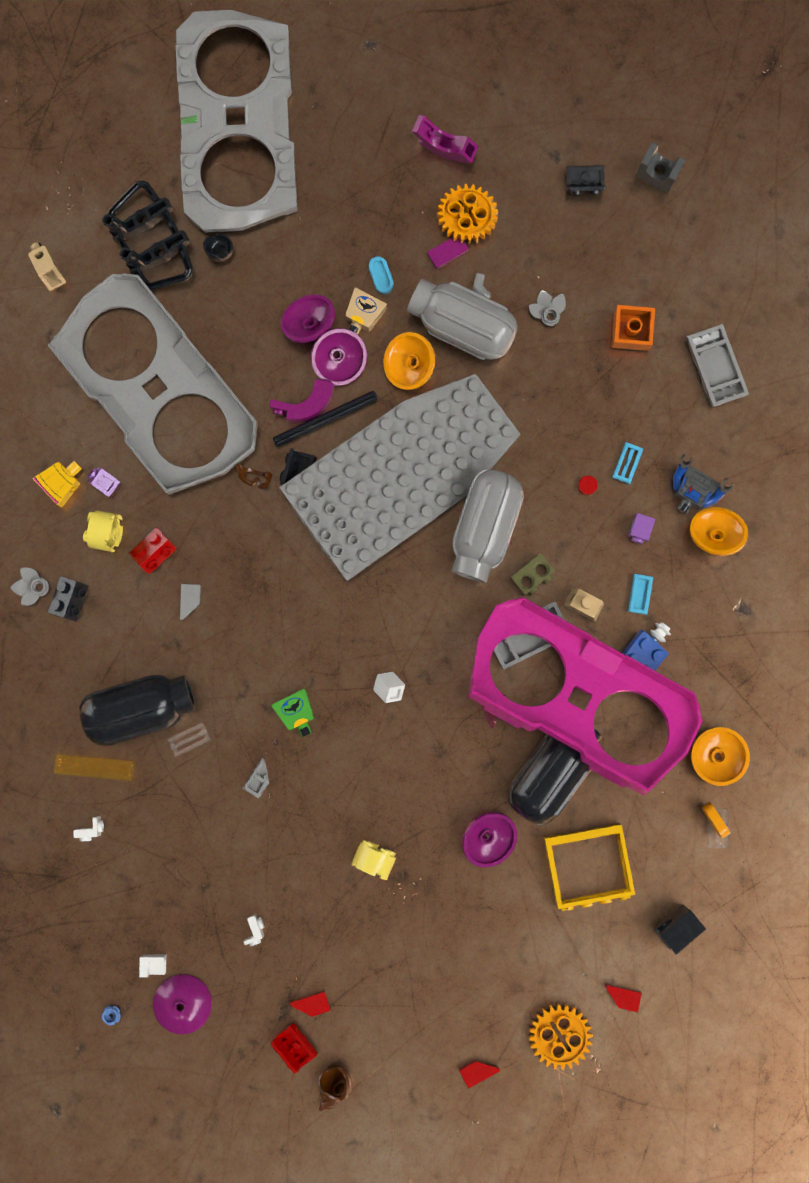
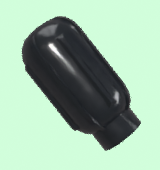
(135, 708)
(547, 781)

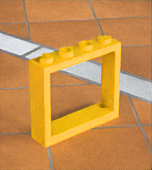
(603, 897)

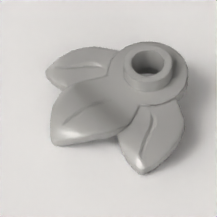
(547, 305)
(27, 586)

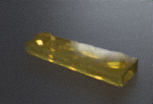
(94, 767)

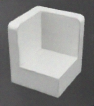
(389, 687)
(152, 965)

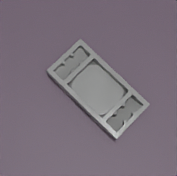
(717, 365)
(523, 646)

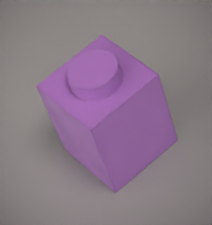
(641, 528)

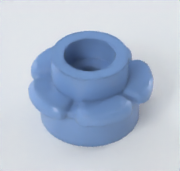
(106, 1015)

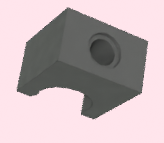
(652, 161)

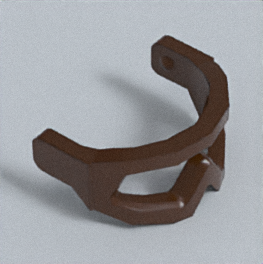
(242, 470)

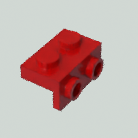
(152, 550)
(293, 1048)

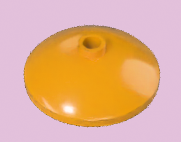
(400, 360)
(718, 531)
(733, 756)

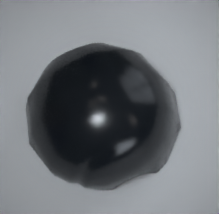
(218, 247)

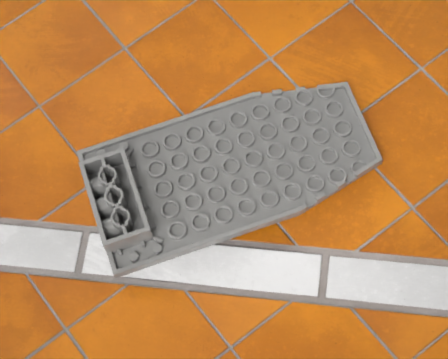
(400, 472)

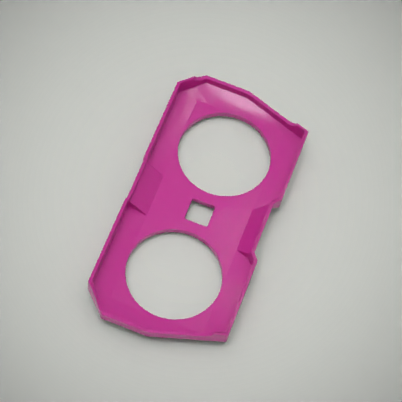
(599, 673)

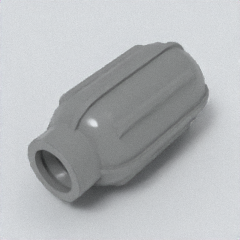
(464, 319)
(486, 524)

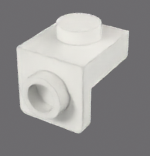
(86, 833)
(256, 925)

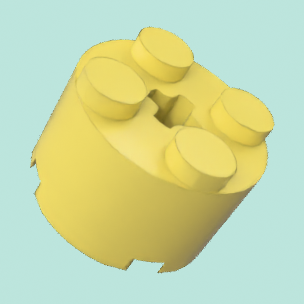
(103, 531)
(374, 860)

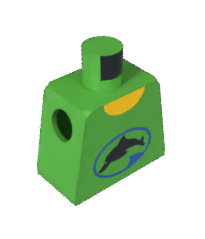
(295, 712)

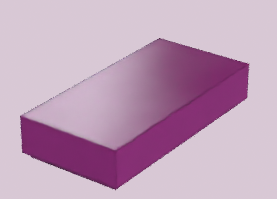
(447, 252)

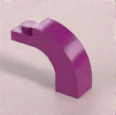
(442, 143)
(310, 408)

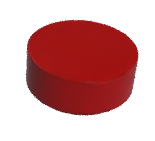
(587, 485)

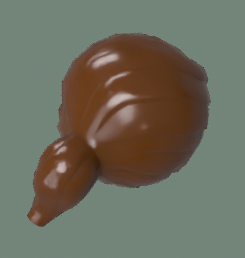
(334, 1086)

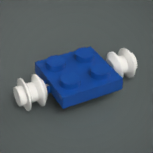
(646, 648)

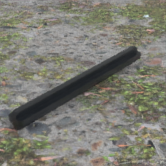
(325, 418)

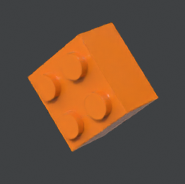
(633, 327)

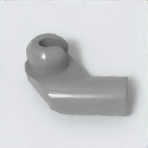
(478, 286)

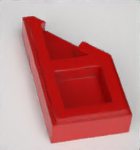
(625, 998)
(312, 1004)
(477, 1072)

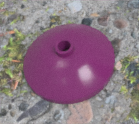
(307, 318)
(347, 364)
(494, 845)
(187, 991)

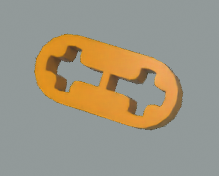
(715, 820)

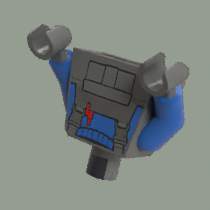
(696, 488)

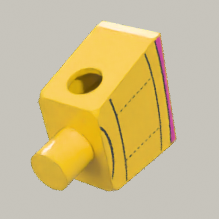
(59, 481)

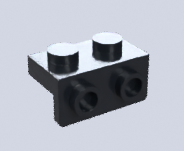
(585, 179)
(295, 464)
(68, 599)

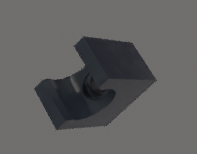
(679, 929)

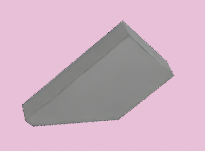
(189, 599)
(258, 780)

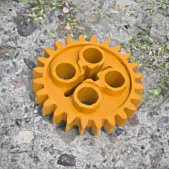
(481, 206)
(575, 1026)

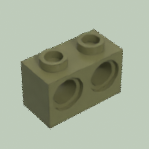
(529, 571)

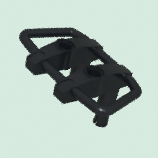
(133, 226)

